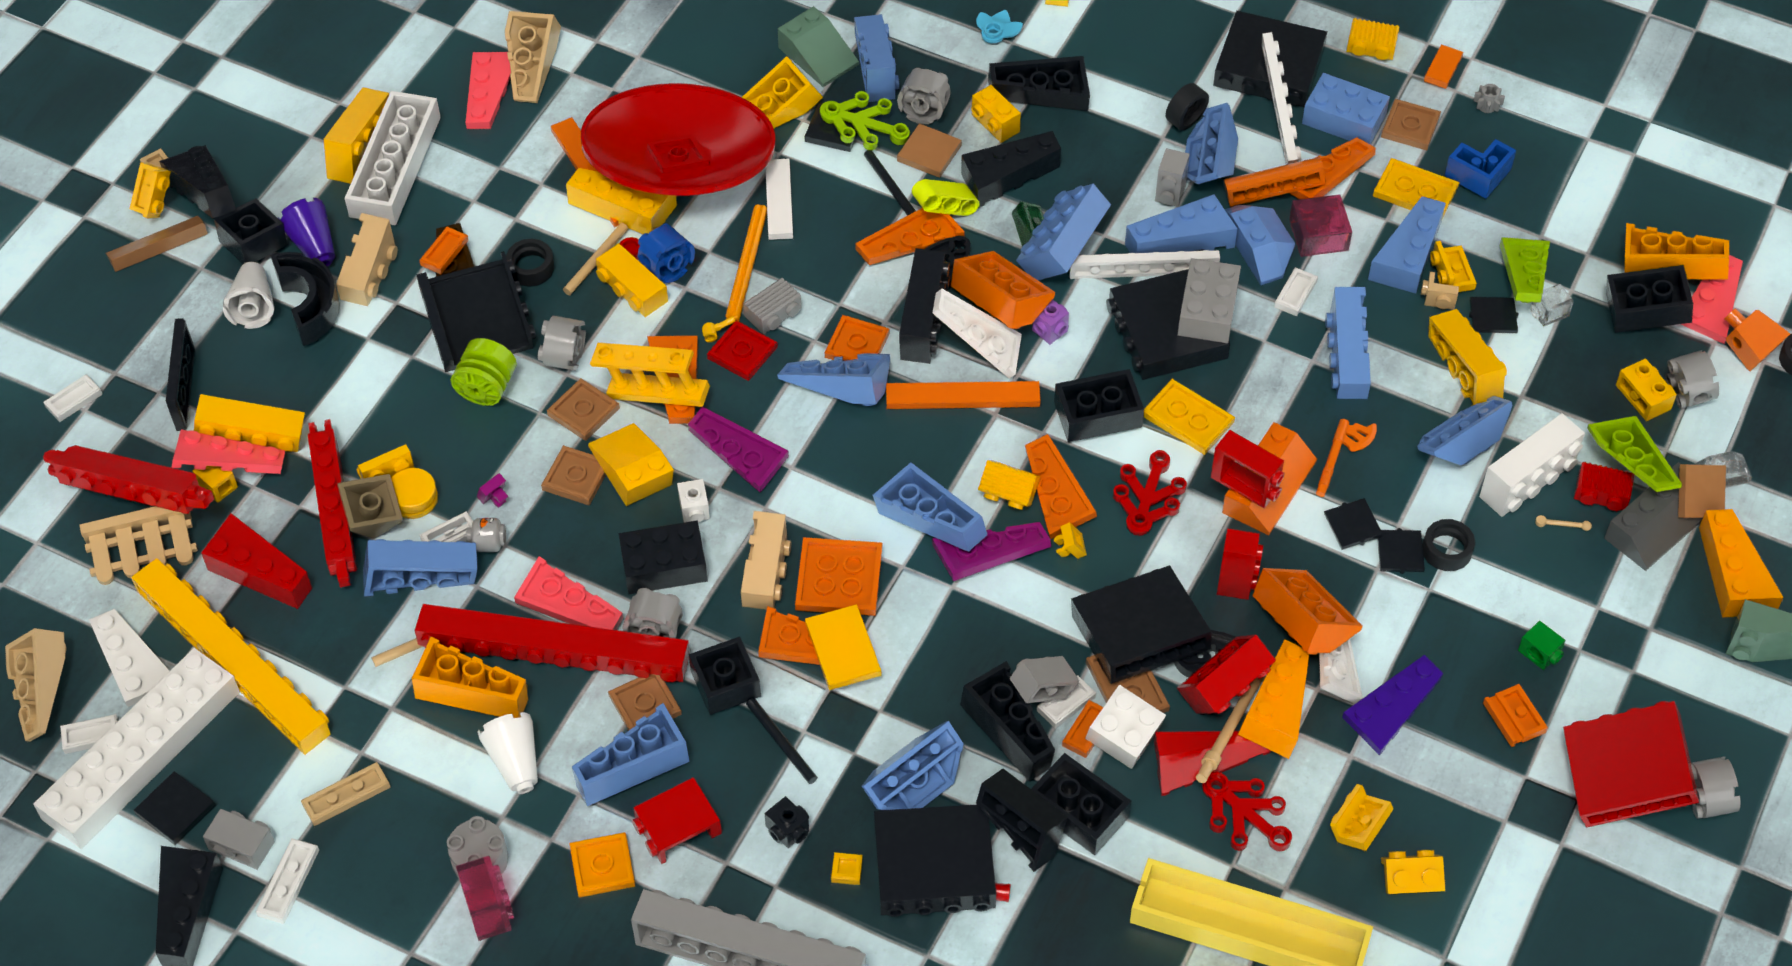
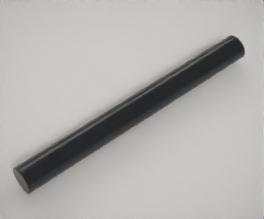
(889, 182)
(781, 740)

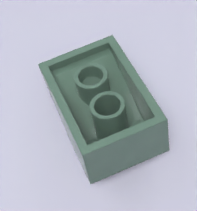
(816, 46)
(1761, 634)

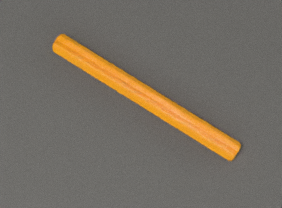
(746, 262)

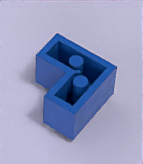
(1480, 170)

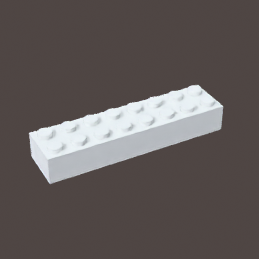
(136, 748)

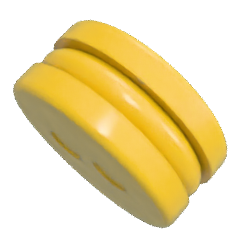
(415, 492)

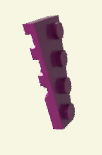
(741, 449)
(993, 549)

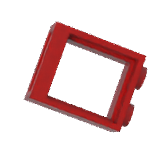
(1242, 480)

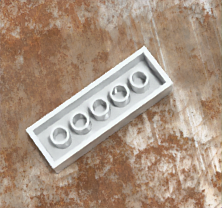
(393, 156)

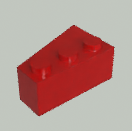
(1239, 564)

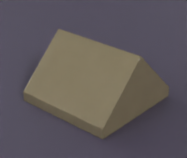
(370, 505)

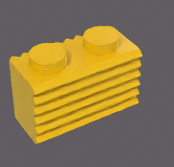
(1372, 39)
(1008, 483)

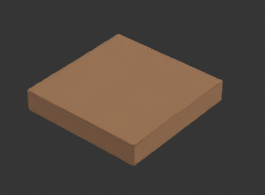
(1411, 124)
(929, 150)
(583, 409)
(574, 476)
(1701, 489)
(641, 698)

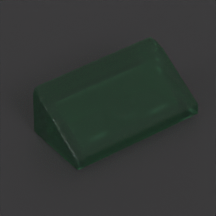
(1026, 219)

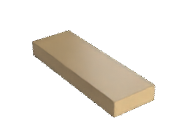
(345, 794)

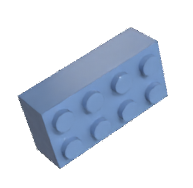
(1063, 232)

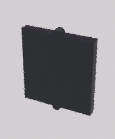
(1493, 315)
(1353, 523)
(1401, 551)

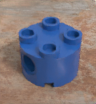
(665, 253)

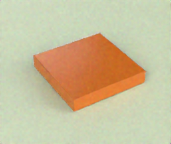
(856, 337)

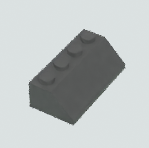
(1650, 526)

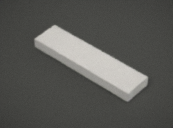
(779, 199)

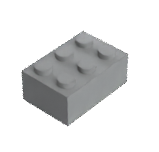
(1209, 300)

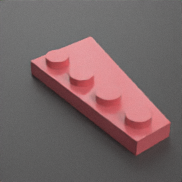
(487, 86)

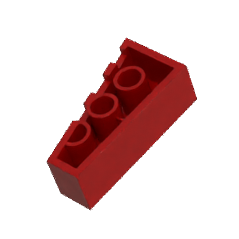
(253, 562)

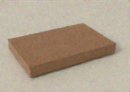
(1142, 685)

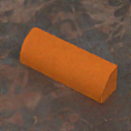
(1274, 181)

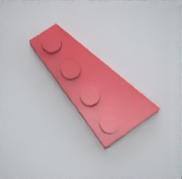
(1713, 302)
(229, 454)
(559, 597)

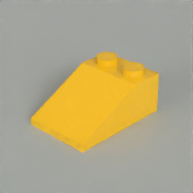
(783, 93)
(632, 463)

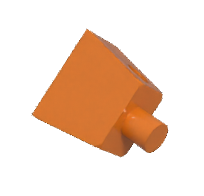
(1753, 336)

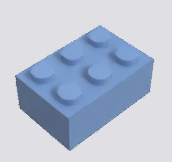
(1345, 109)

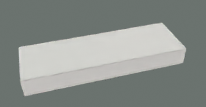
(287, 881)

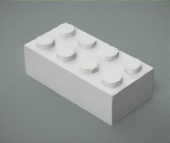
(1532, 465)

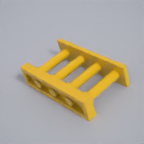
(648, 387)

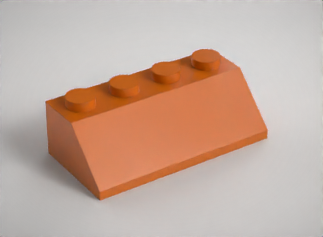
(1001, 288)
(1297, 465)
(1305, 609)

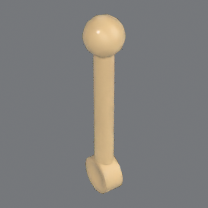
(1541, 521)

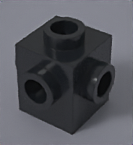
(787, 822)

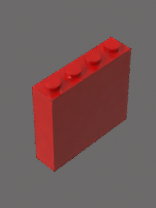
(1630, 764)

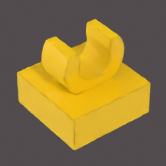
(1072, 541)

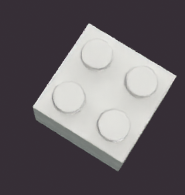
(1125, 726)

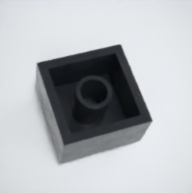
(251, 232)
(724, 675)

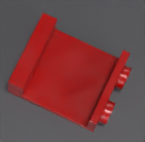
(675, 818)

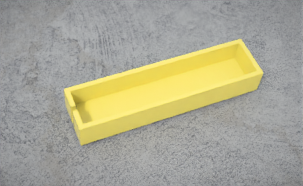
(1244, 920)

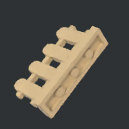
(132, 527)

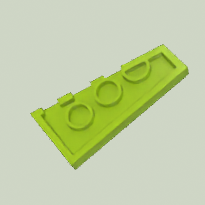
(1525, 267)

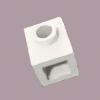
(693, 500)

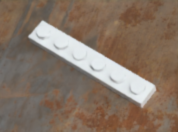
(1279, 92)
(1136, 264)

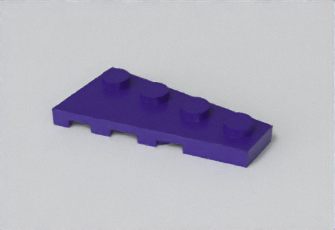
(1388, 707)

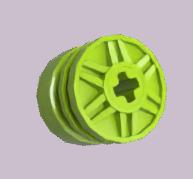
(483, 372)

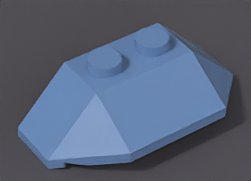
(1212, 146)
(1262, 241)
(1468, 431)
(916, 771)

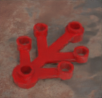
(1148, 495)
(1245, 808)

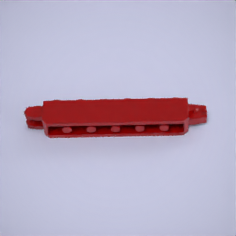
(128, 478)
(334, 525)

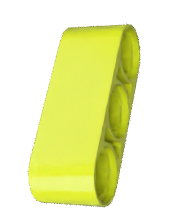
(945, 197)

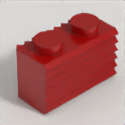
(1604, 486)

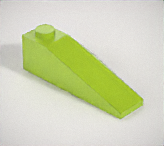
(1634, 449)

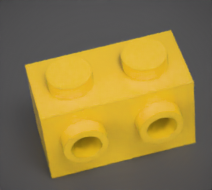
(996, 113)
(1646, 389)

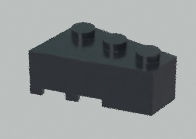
(1023, 815)

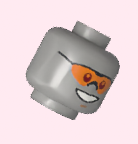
(487, 534)

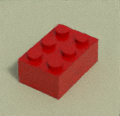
(1227, 675)

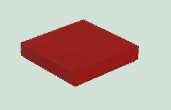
(742, 350)

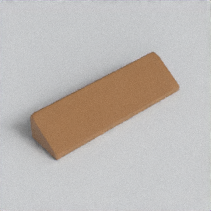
(157, 243)

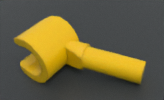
(710, 329)

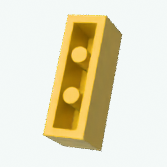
(631, 280)

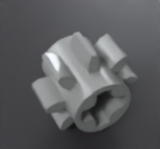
(1489, 98)

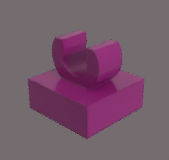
(493, 490)

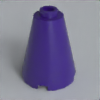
(309, 229)

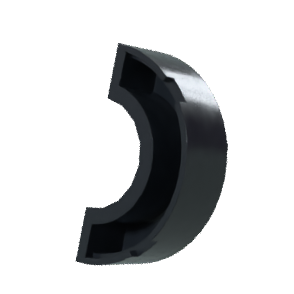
(311, 276)

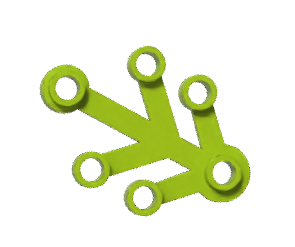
(836, 112)

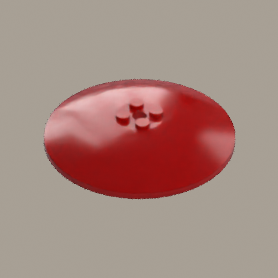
(678, 139)

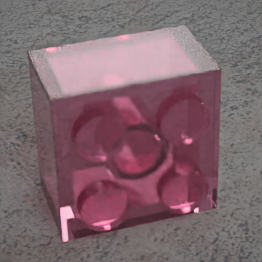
(1320, 225)
(485, 897)

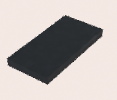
(180, 374)

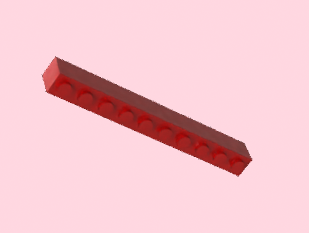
(554, 642)

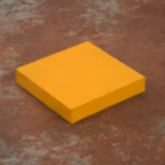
(602, 864)

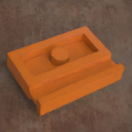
(1515, 715)

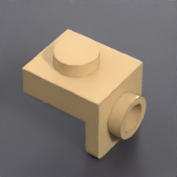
(1439, 295)

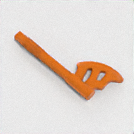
(1340, 437)

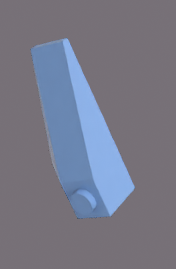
(852, 381)

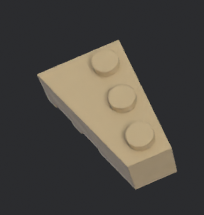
(368, 262)
(765, 561)

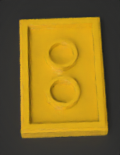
(1406, 184)
(1188, 416)
(843, 647)

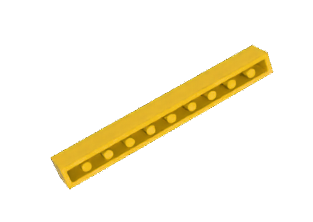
(225, 646)

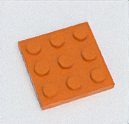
(838, 575)

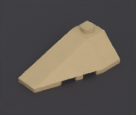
(531, 48)
(36, 668)

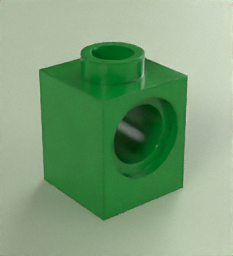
(1542, 645)

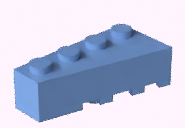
(876, 57)
(1184, 228)
(1408, 249)
(1348, 343)
(929, 508)
(417, 565)
(632, 757)

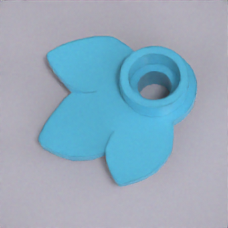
(997, 27)

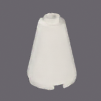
(249, 297)
(512, 750)

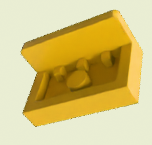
(150, 190)
(1452, 267)
(386, 463)
(1360, 819)
(1413, 873)

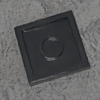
(827, 134)
(174, 808)

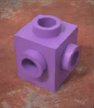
(1051, 322)

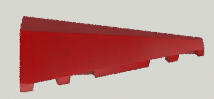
(1181, 755)

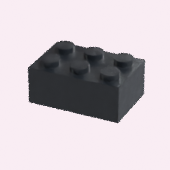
(1649, 298)
(1098, 405)
(663, 557)
(1090, 803)

